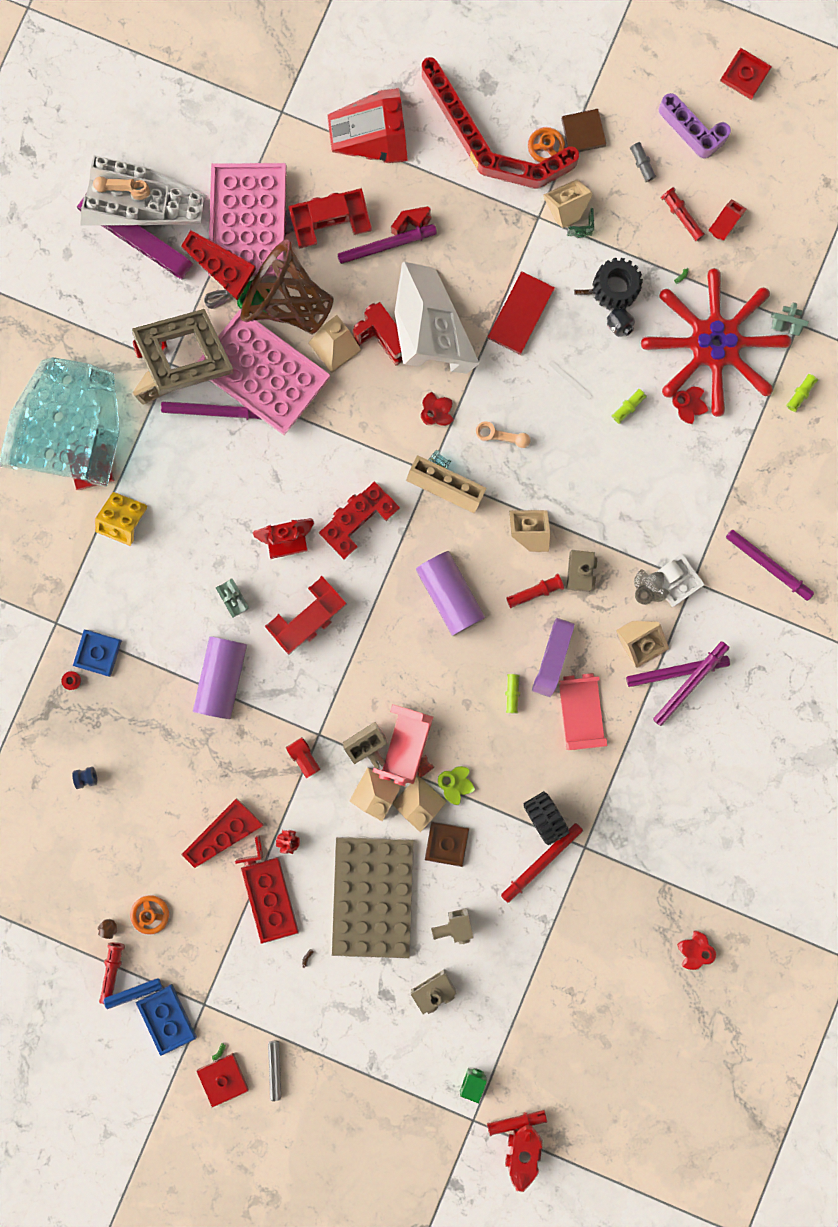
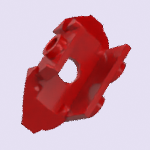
(286, 537)
(523, 1173)

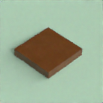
(584, 130)
(446, 844)

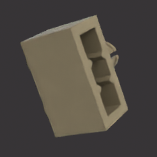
(580, 571)
(366, 744)
(457, 927)
(433, 992)

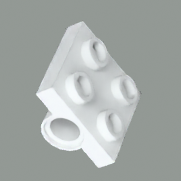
(680, 580)

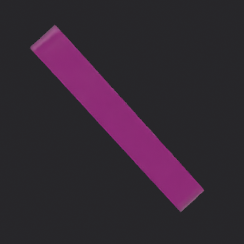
(150, 247)

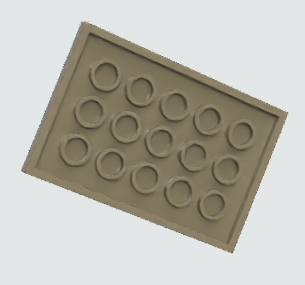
(372, 897)

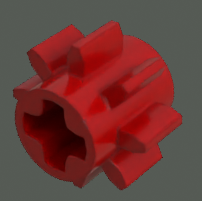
(287, 841)

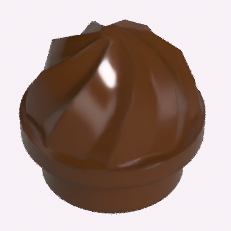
(107, 929)

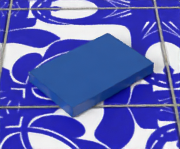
(166, 1019)

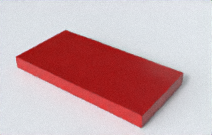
(520, 312)
(269, 900)

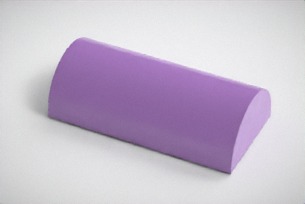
(450, 592)
(219, 678)

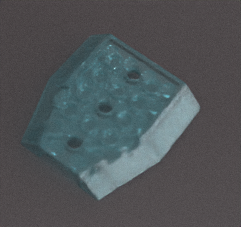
(81, 440)

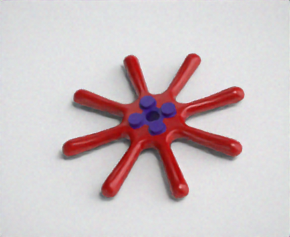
(725, 332)

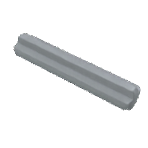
(274, 1070)

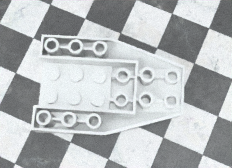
(166, 205)
(429, 321)

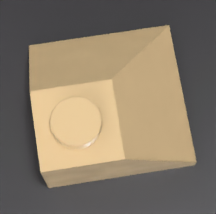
(568, 202)
(334, 344)
(146, 390)
(531, 529)
(642, 641)
(375, 794)
(419, 803)

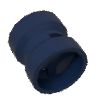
(84, 777)

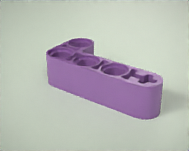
(672, 108)
(553, 658)

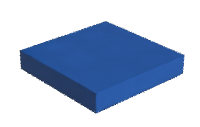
(97, 653)

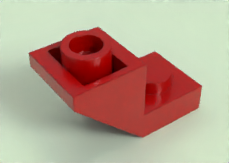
(416, 217)
(727, 220)

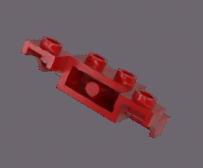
(327, 212)
(354, 515)
(310, 620)

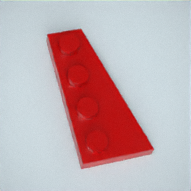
(225, 267)
(223, 832)

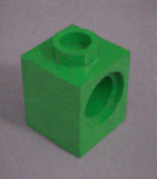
(473, 1085)

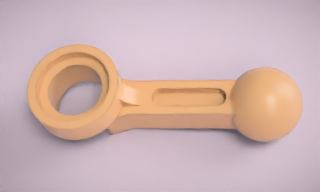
(102, 184)
(521, 440)

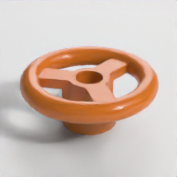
(546, 137)
(147, 909)

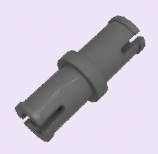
(642, 162)

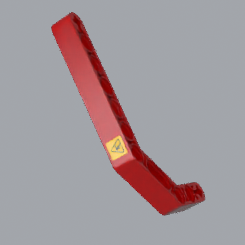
(476, 139)

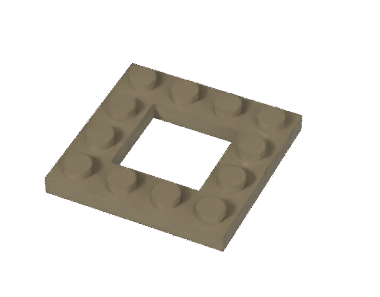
(170, 379)

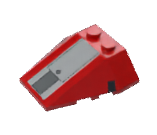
(370, 128)

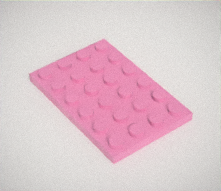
(248, 209)
(268, 374)

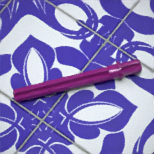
(387, 243)
(207, 410)
(770, 565)
(671, 672)
(691, 683)

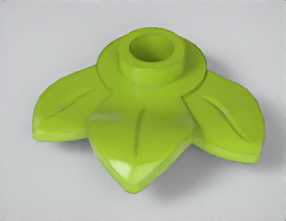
(458, 786)

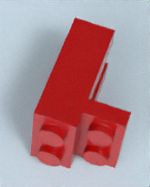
(381, 325)

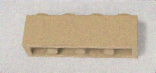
(445, 484)

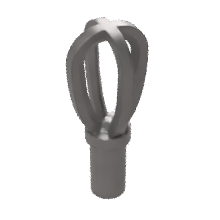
(208, 296)

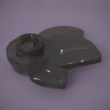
(652, 585)

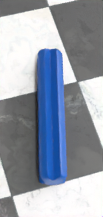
(132, 993)

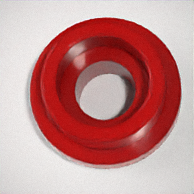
(76, 677)

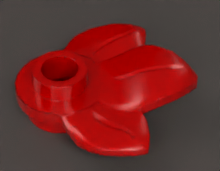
(692, 404)
(438, 408)
(693, 951)

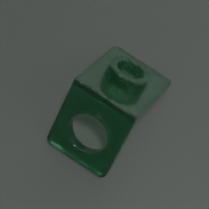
(583, 231)

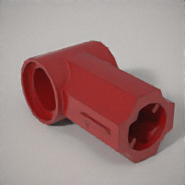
(300, 752)

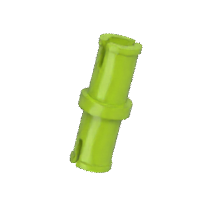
(802, 393)
(629, 406)
(512, 693)

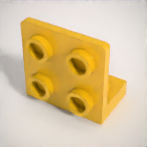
(119, 518)

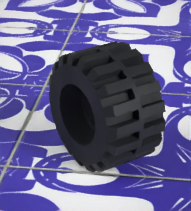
(624, 271)
(546, 818)

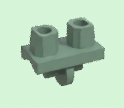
(796, 323)
(232, 598)

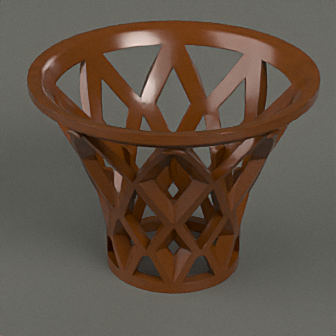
(293, 303)

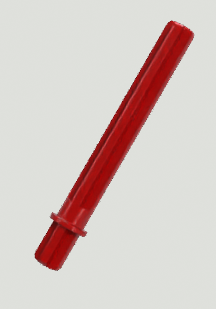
(541, 863)

